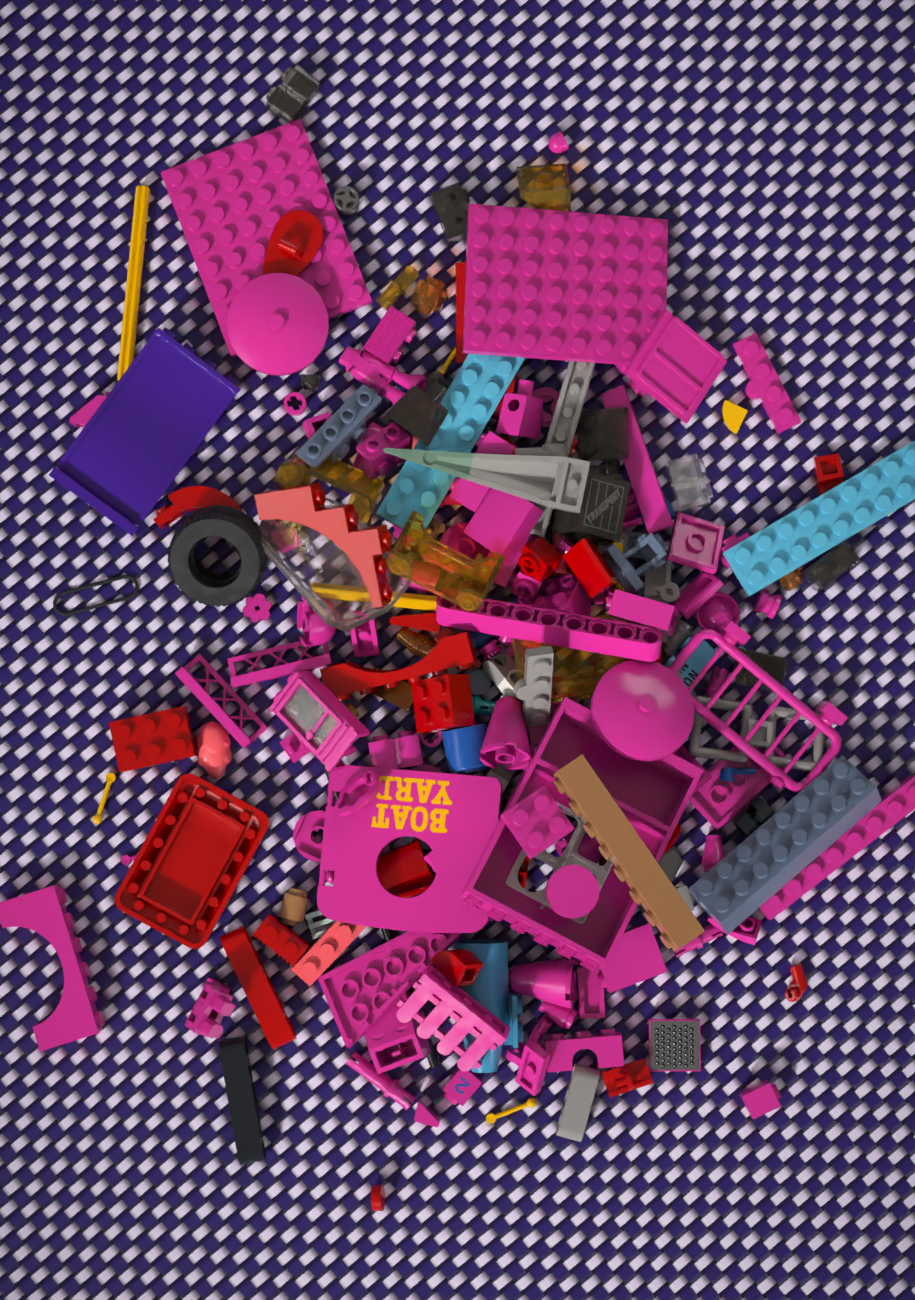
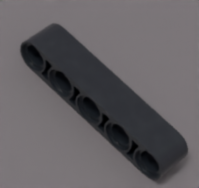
(242, 1100)

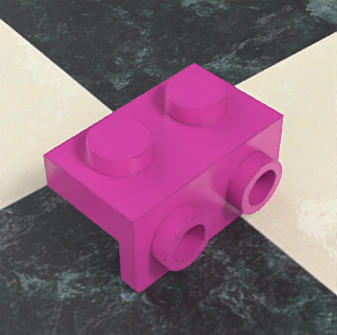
(376, 460)

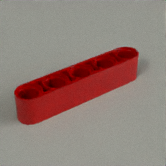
(258, 987)

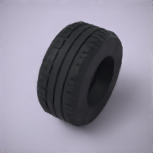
(199, 582)

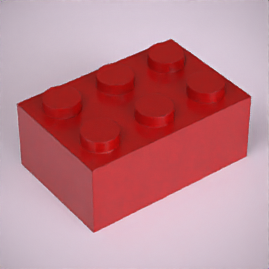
(153, 739)

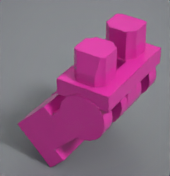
(210, 1009)

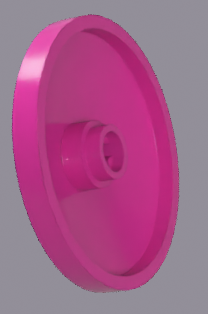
(278, 324)
(642, 710)

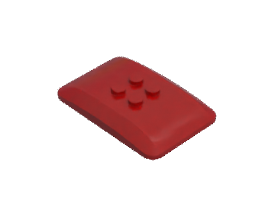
(192, 861)

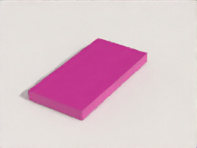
(721, 798)

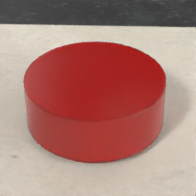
(377, 1198)

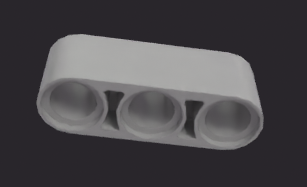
(577, 1102)

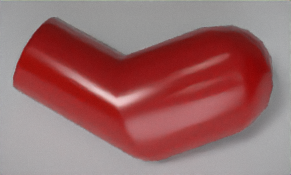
(798, 984)

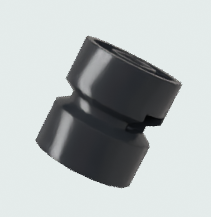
(753, 816)

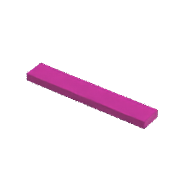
(640, 467)

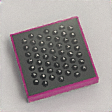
(674, 1045)

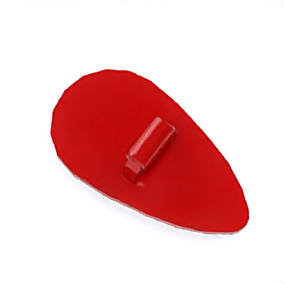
(293, 243)

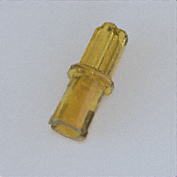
(397, 287)

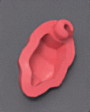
(214, 749)

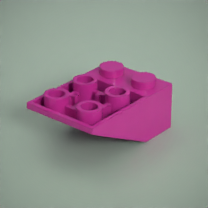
(395, 1042)

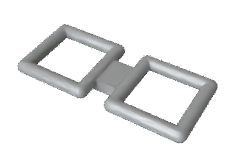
(762, 738)

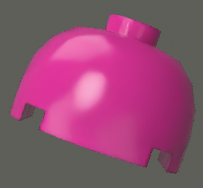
(314, 629)

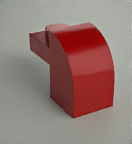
(458, 966)

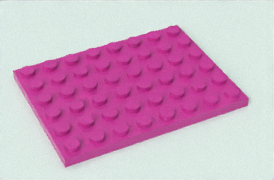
(231, 208)
(562, 283)

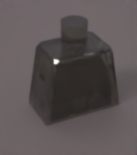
(420, 412)

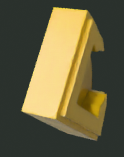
(733, 415)

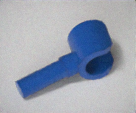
(728, 773)

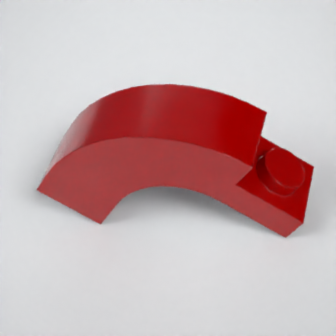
(191, 499)

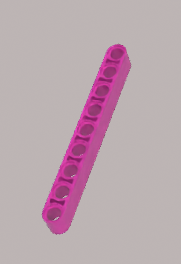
(554, 628)

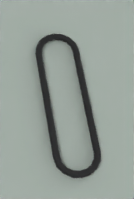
(93, 585)

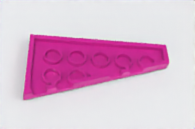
(374, 981)

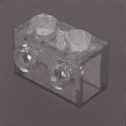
(688, 483)

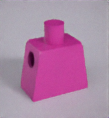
(521, 413)

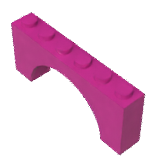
(76, 1012)

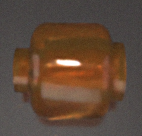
(429, 295)

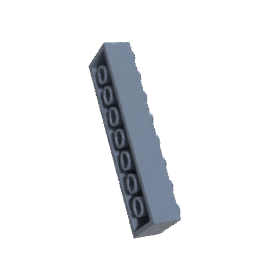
(785, 844)

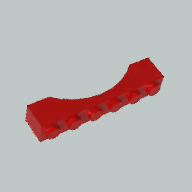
(348, 677)

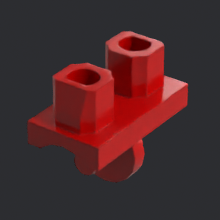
(627, 1077)

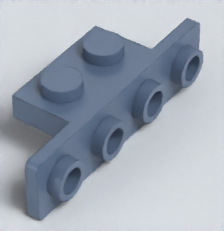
(341, 429)

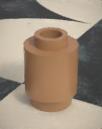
(294, 906)

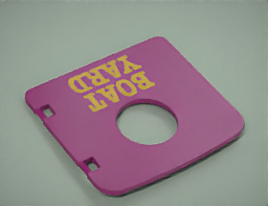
(443, 810)

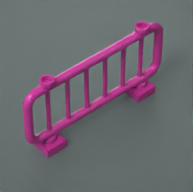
(829, 713)

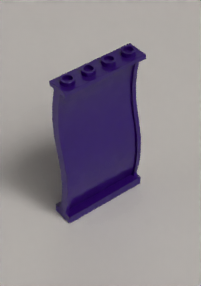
(145, 430)

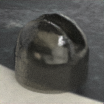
(310, 382)

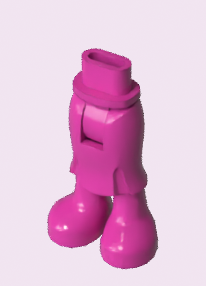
(378, 374)

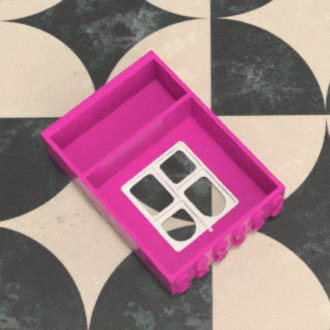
(646, 792)

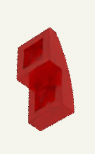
(828, 472)

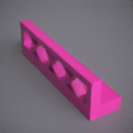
(276, 671)
(213, 706)

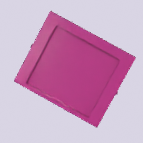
(675, 366)

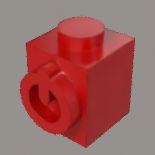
(539, 559)

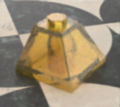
(545, 186)

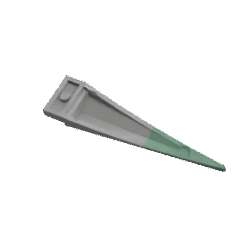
(545, 480)

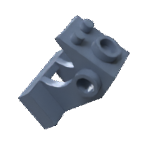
(651, 550)

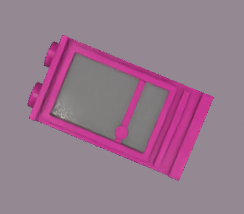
(318, 718)

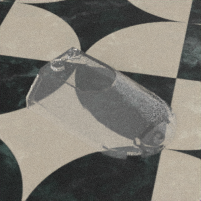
(324, 573)

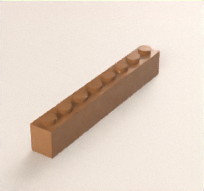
(628, 853)

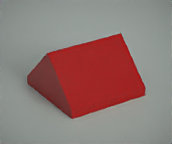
(590, 567)
(405, 871)

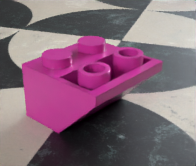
(563, 595)

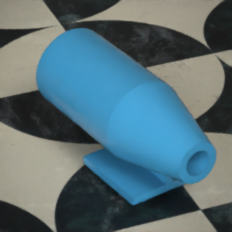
(492, 992)

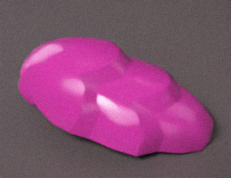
(358, 793)

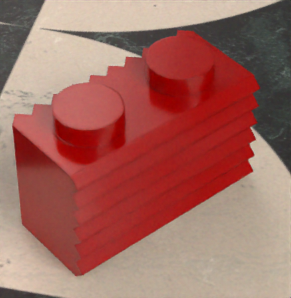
(281, 939)

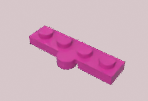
(766, 383)

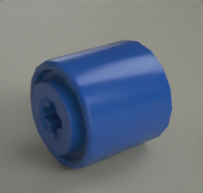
(464, 747)

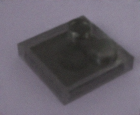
(603, 434)

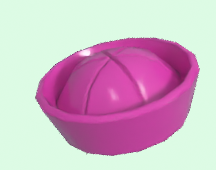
(716, 611)

